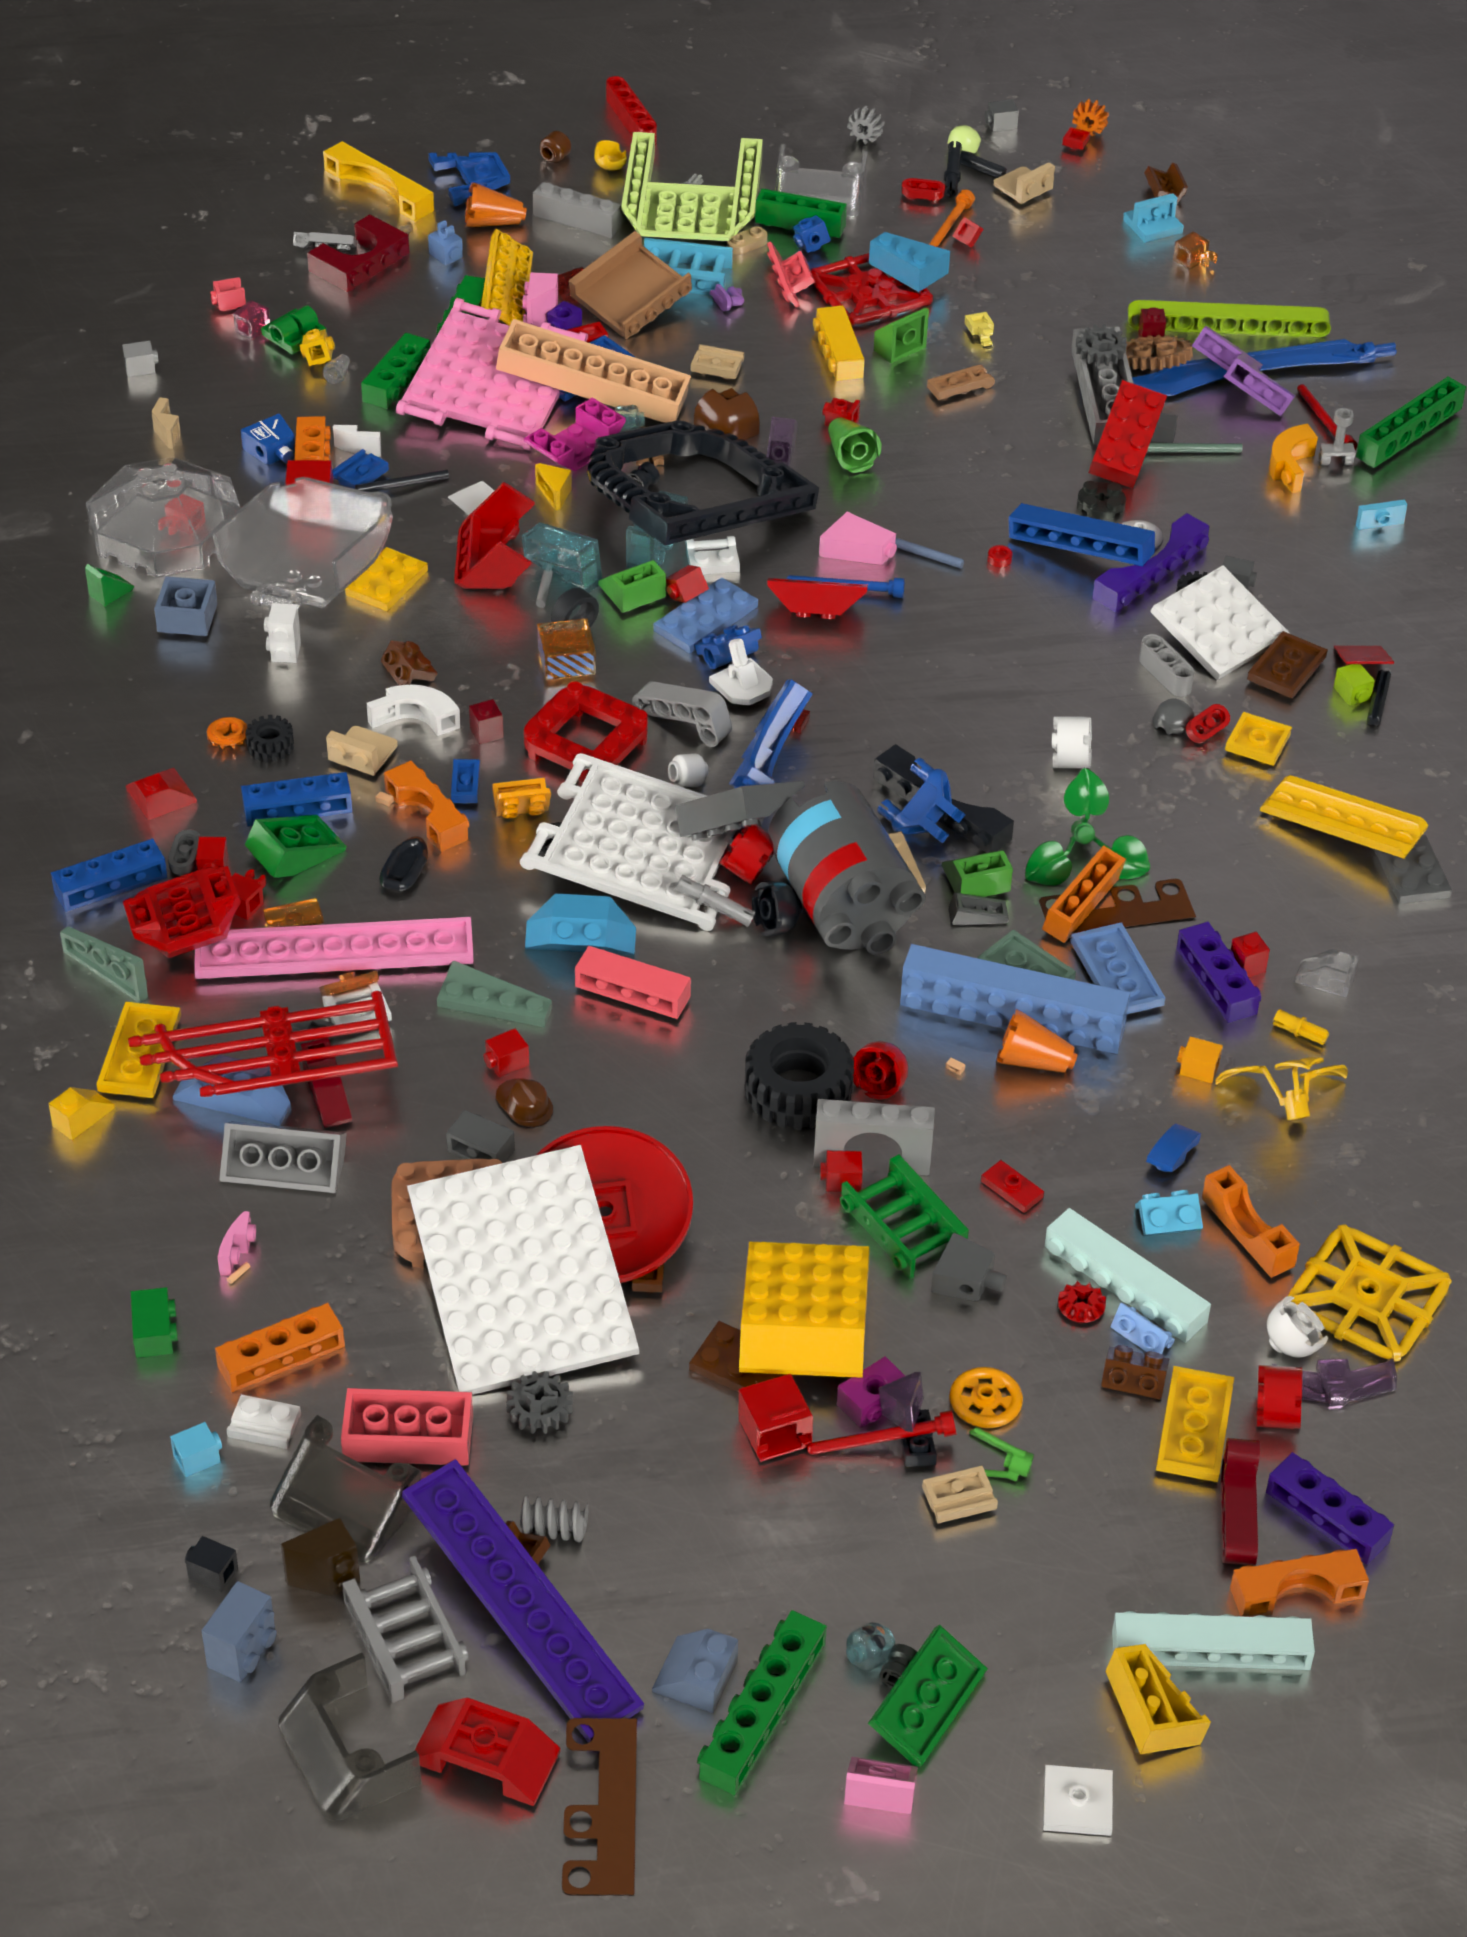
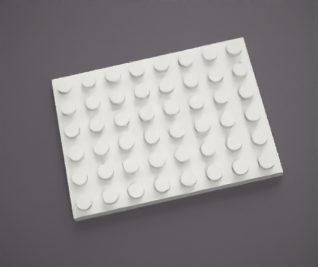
(522, 1270)

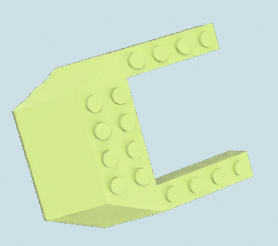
(689, 209)

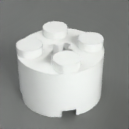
(1072, 742)

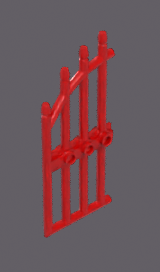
(280, 1047)

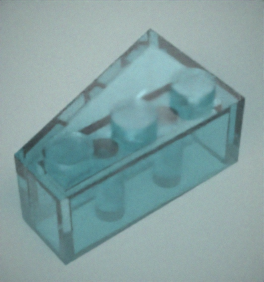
(565, 553)

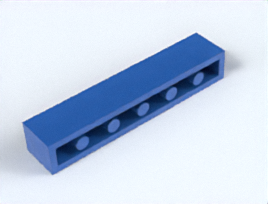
(1082, 534)

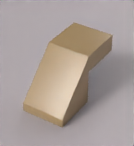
(165, 424)

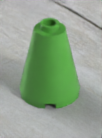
(854, 444)

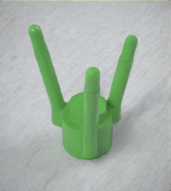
(1017, 1460)

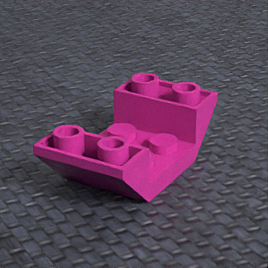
(577, 442)

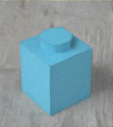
(196, 1449)

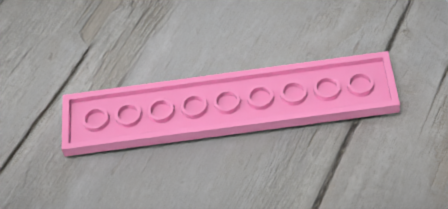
(337, 948)

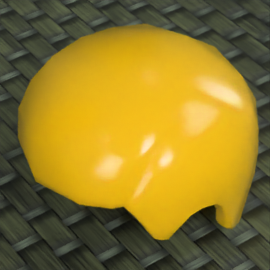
(609, 155)

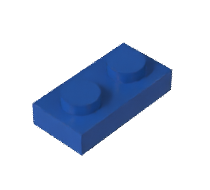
(465, 780)

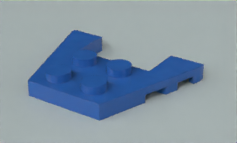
(478, 168)

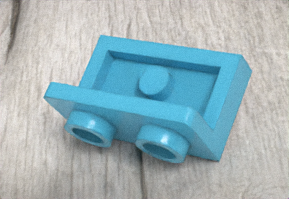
(1169, 1214)

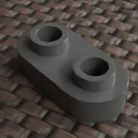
(183, 852)

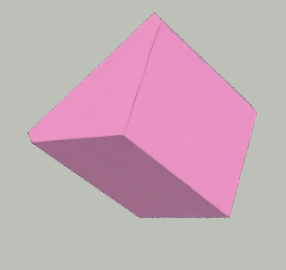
(880, 1785)

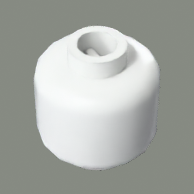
(688, 770)

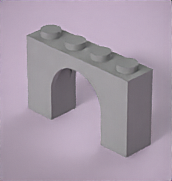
(907, 1125)

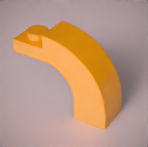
(1288, 447)

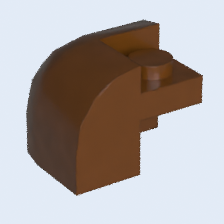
(728, 412)

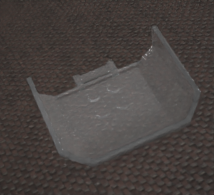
(303, 541)

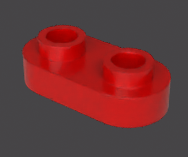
(923, 189)
(1206, 724)

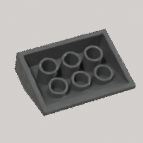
(732, 808)

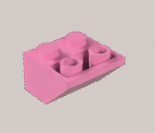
(540, 297)

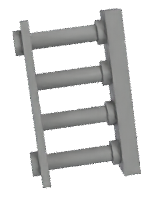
(383, 1650)

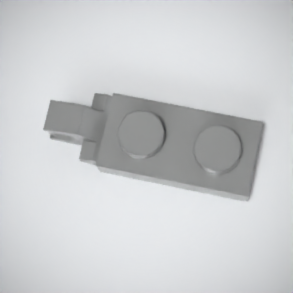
(342, 242)

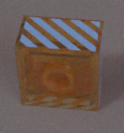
(566, 649)

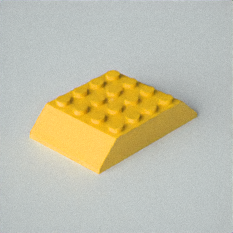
(804, 1309)

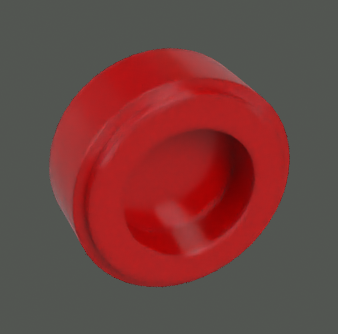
(999, 556)

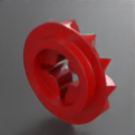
(1081, 1311)

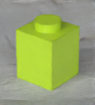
(1354, 684)

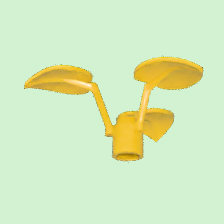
(1296, 1100)

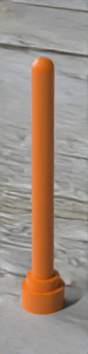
(963, 201)

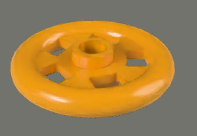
(987, 1418)

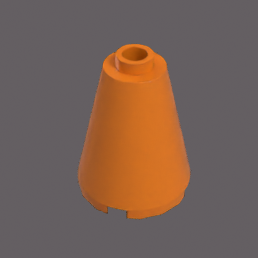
(492, 208)
(1035, 1046)

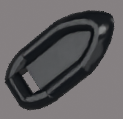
(404, 864)

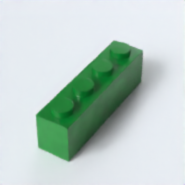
(788, 209)
(471, 291)

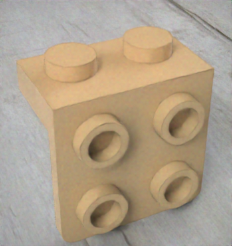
(1026, 184)
(360, 749)

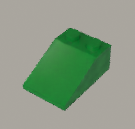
(292, 844)

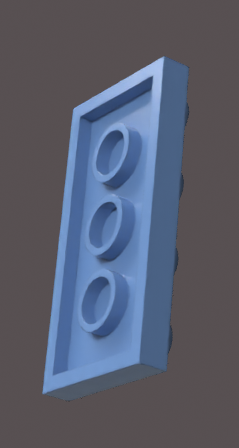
(705, 614)
(1117, 964)

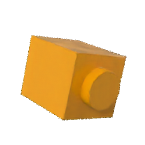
(1200, 1059)

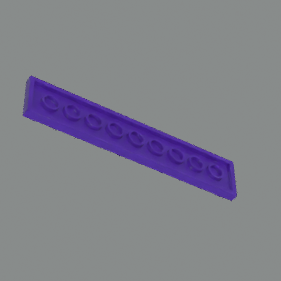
(521, 1598)

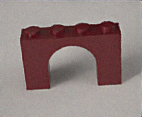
(349, 271)

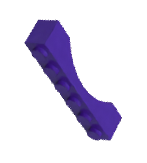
(1121, 585)

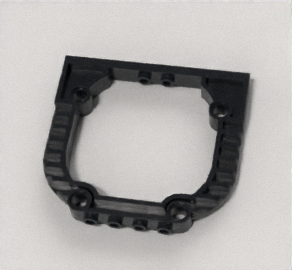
(778, 485)

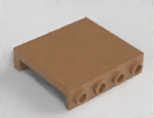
(628, 286)

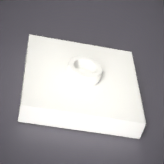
(1078, 1800)

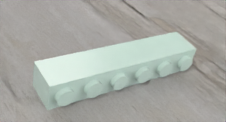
(1127, 1275)
(1219, 1640)

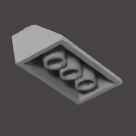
(578, 210)
(282, 1156)

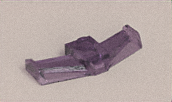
(1338, 1385)

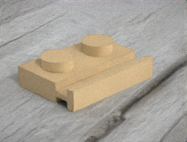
(717, 361)
(959, 1494)

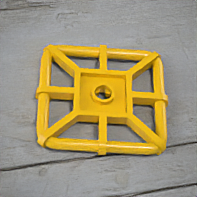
(1386, 1295)

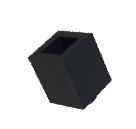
(211, 1563)

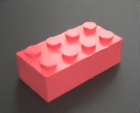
(407, 1426)

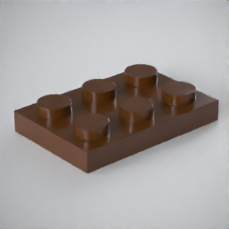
(1287, 664)
(720, 1358)

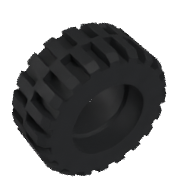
(796, 1049)

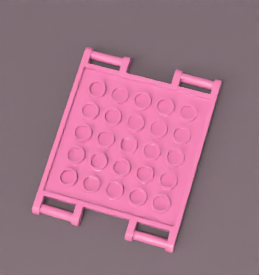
(463, 382)

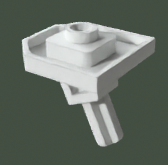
(744, 679)

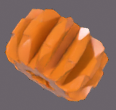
(1090, 117)

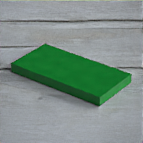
(928, 1696)

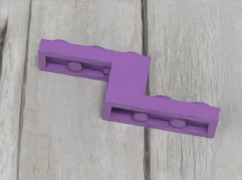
(1243, 371)

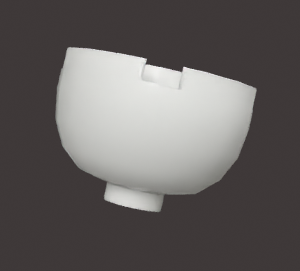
(1295, 1329)

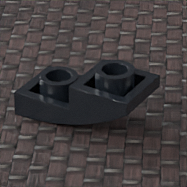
(919, 1449)

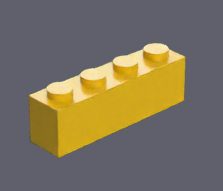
(839, 343)

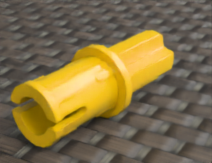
(1300, 1027)

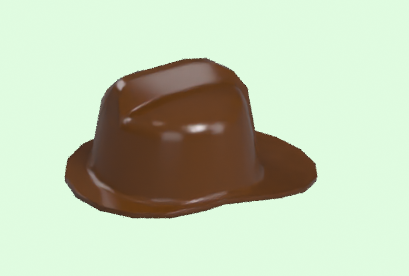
(525, 1102)

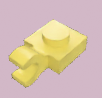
(980, 325)

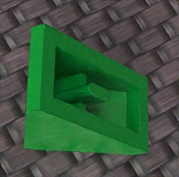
(105, 585)

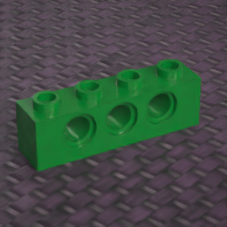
(395, 371)

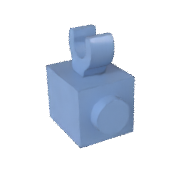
(445, 244)

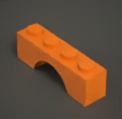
(410, 786)
(1229, 1199)
(1334, 1574)

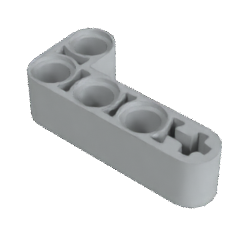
(689, 705)

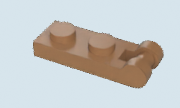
(960, 382)

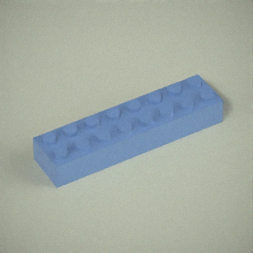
(993, 991)

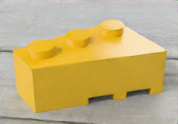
(1151, 1703)

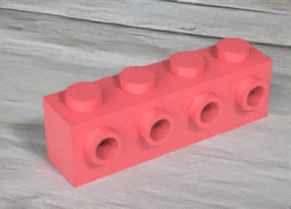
(633, 982)

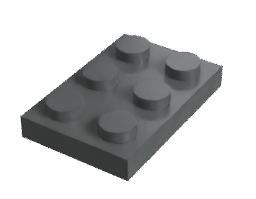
(1416, 876)

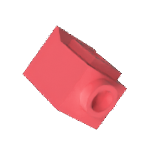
(228, 294)

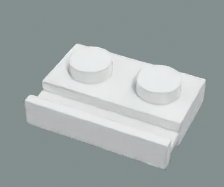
(264, 1421)

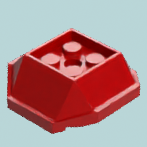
(184, 911)

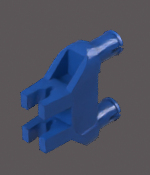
(926, 805)

